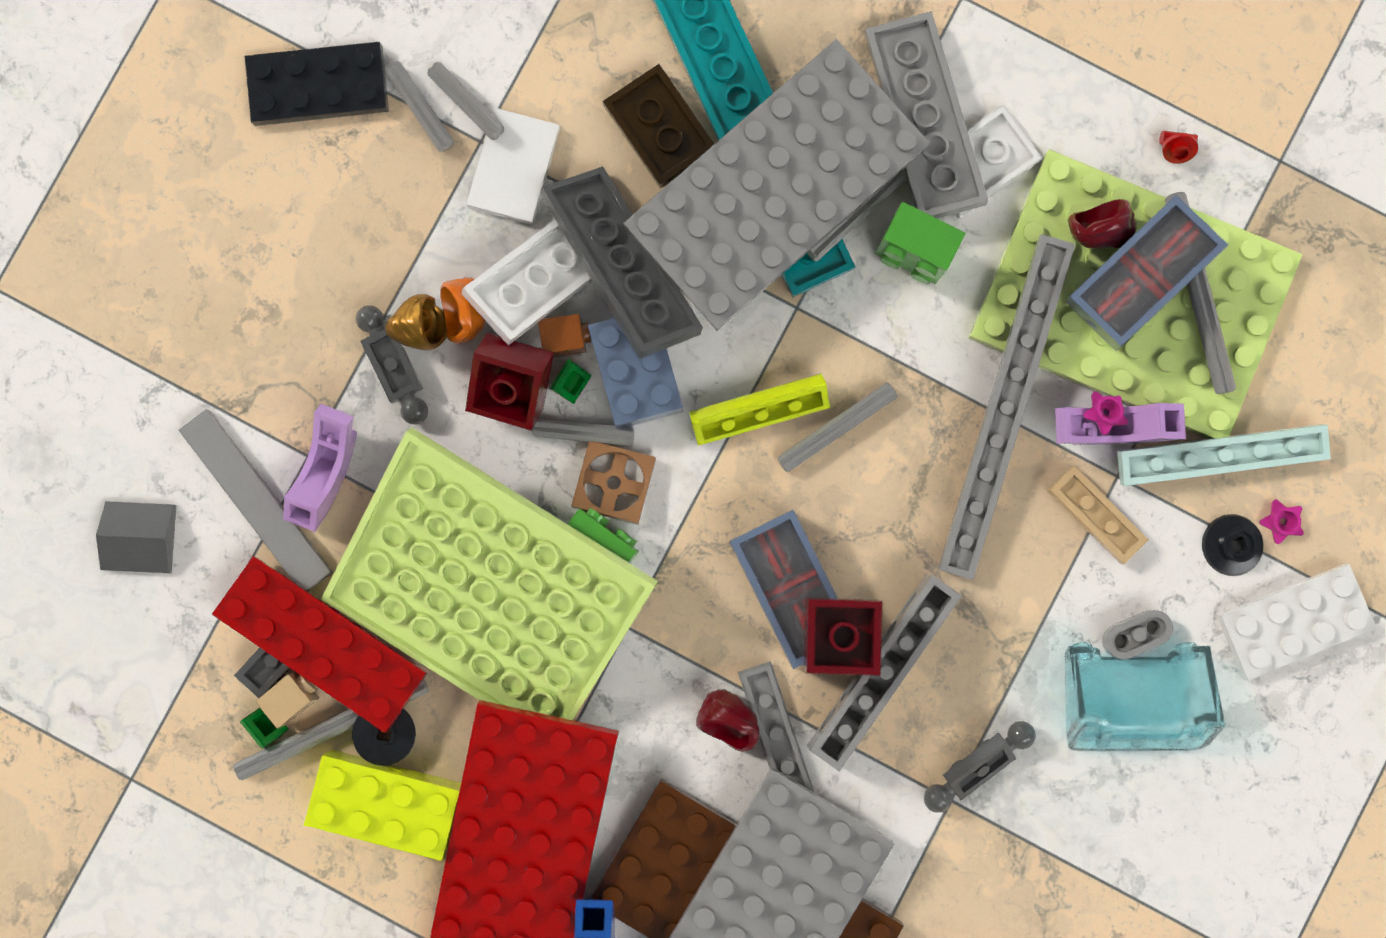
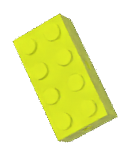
(383, 804)

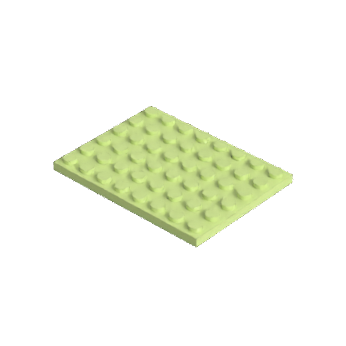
(1166, 354)
(485, 584)

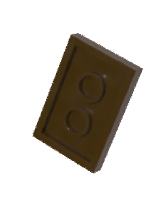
(658, 125)

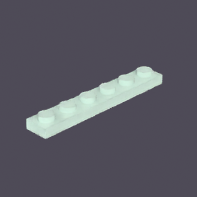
(1223, 455)

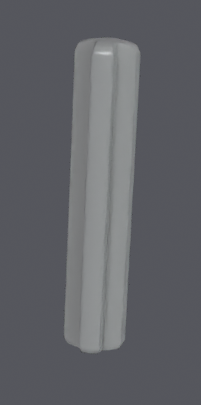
(465, 101)
(419, 106)
(583, 432)

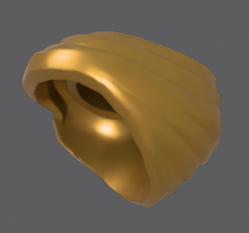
(418, 323)

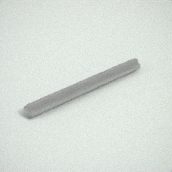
(1209, 327)
(303, 741)

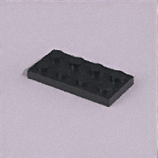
(316, 83)

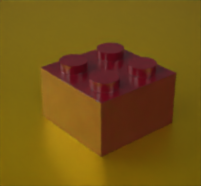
(509, 381)
(842, 636)

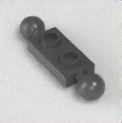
(391, 366)
(979, 766)

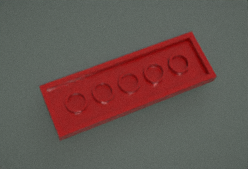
(319, 644)

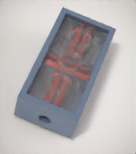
(1146, 272)
(782, 575)

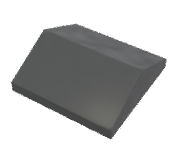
(136, 537)

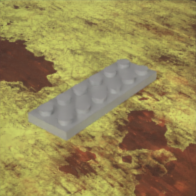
(919, 82)

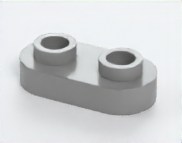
(1136, 635)

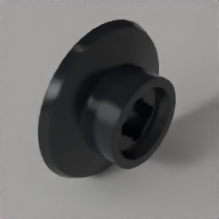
(1218, 547)
(382, 750)

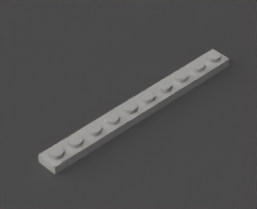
(1006, 406)

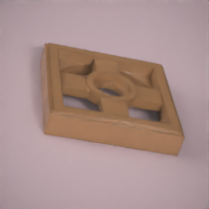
(600, 479)

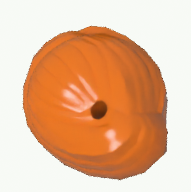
(461, 317)

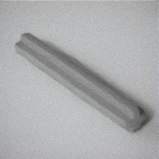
(848, 224)
(837, 427)

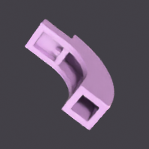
(1145, 424)
(324, 469)

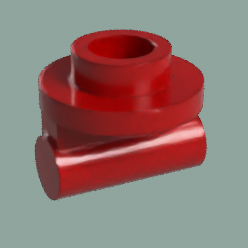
(1178, 147)

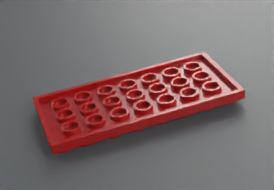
(523, 825)

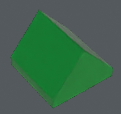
(570, 381)
(262, 728)

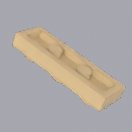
(1097, 514)

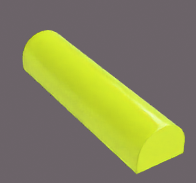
(760, 409)

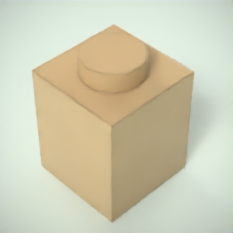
(287, 699)

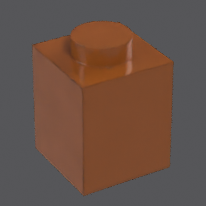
(564, 335)

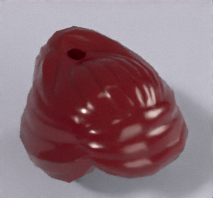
(1104, 225)
(729, 720)

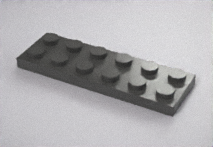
(626, 276)

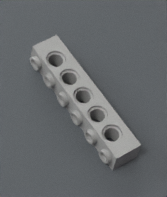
(870, 693)

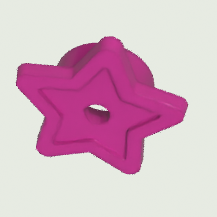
(1114, 408)
(1292, 519)

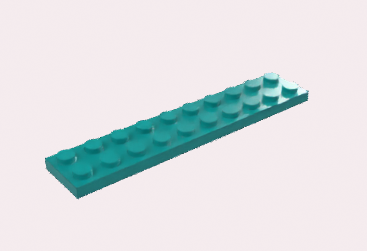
(730, 88)

